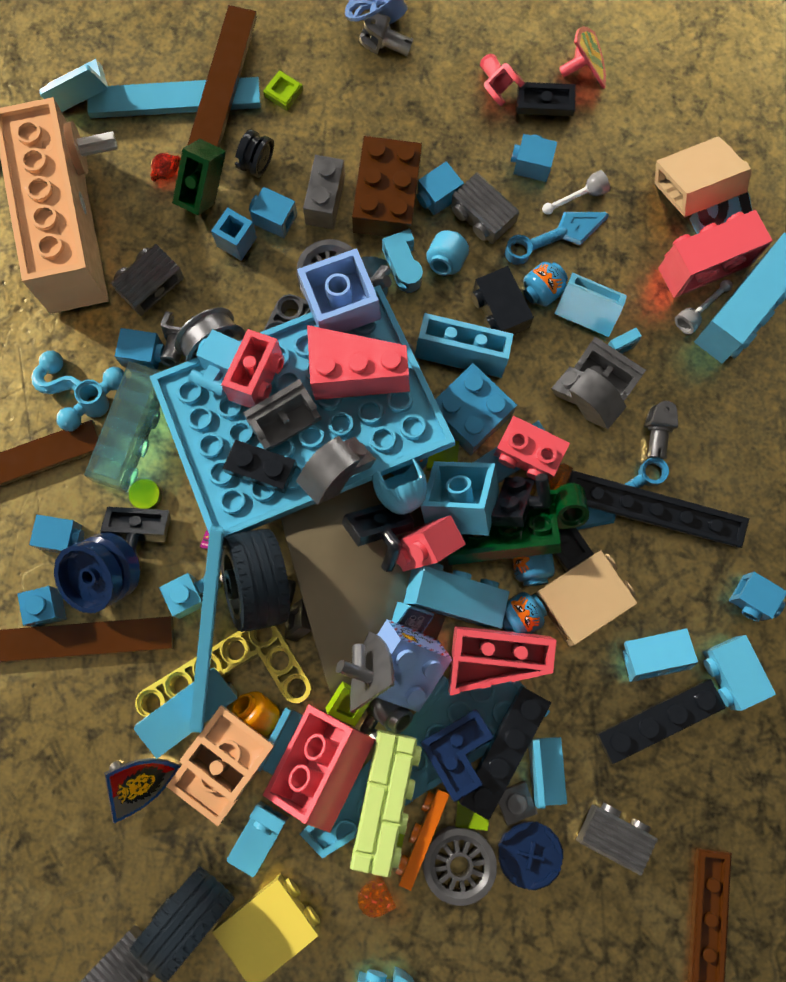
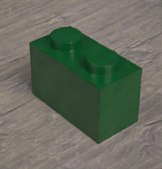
(198, 176)

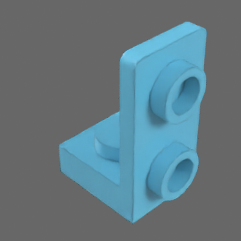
(257, 839)

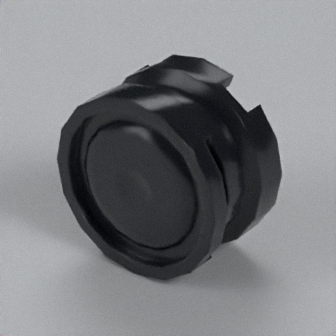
(254, 153)

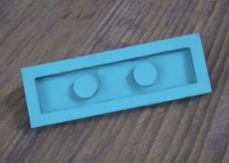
(172, 720)

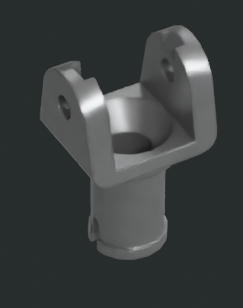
(381, 35)
(170, 356)
(661, 421)

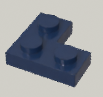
(449, 749)

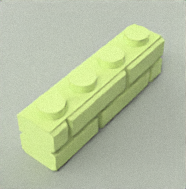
(384, 804)

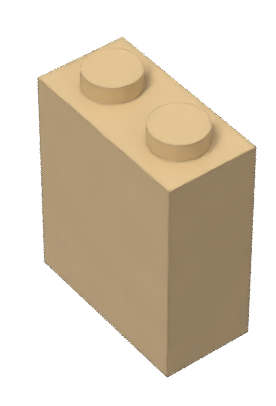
(702, 176)
(586, 598)

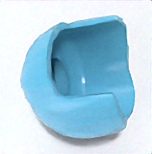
(403, 491)

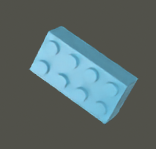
(748, 306)

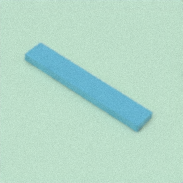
(165, 98)
(206, 630)

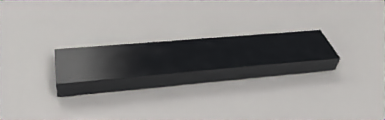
(662, 510)

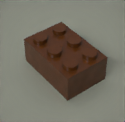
(386, 186)

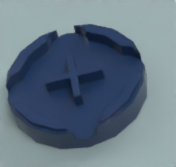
(530, 855)

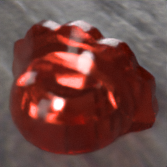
(164, 166)

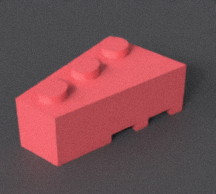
(355, 365)
(497, 657)

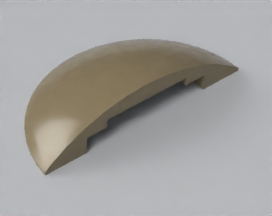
(344, 583)

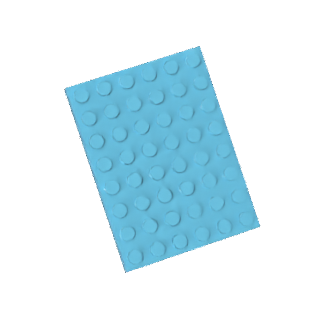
(207, 424)

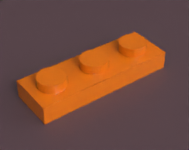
(421, 837)

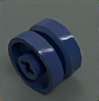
(96, 572)

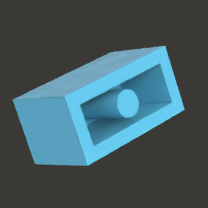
(738, 673)

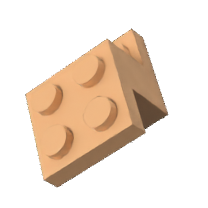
(220, 765)

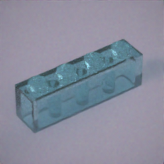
(125, 430)

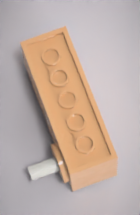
(51, 204)

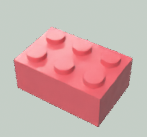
(714, 252)
(318, 769)

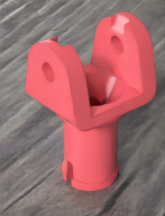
(499, 77)

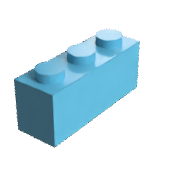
(462, 344)
(457, 596)

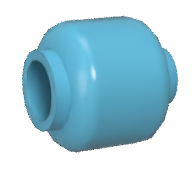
(447, 252)

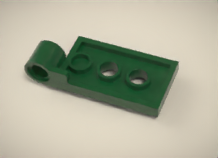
(537, 536)

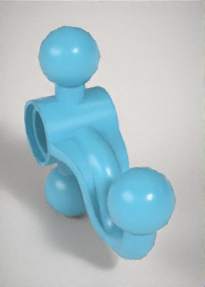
(68, 417)

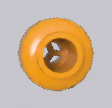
(257, 712)

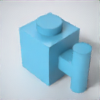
(215, 356)
(184, 595)

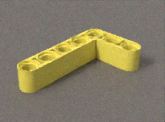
(225, 664)

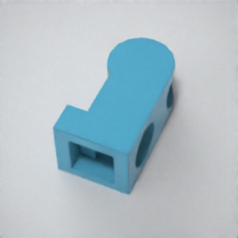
(404, 268)

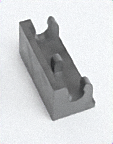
(611, 365)
(282, 415)

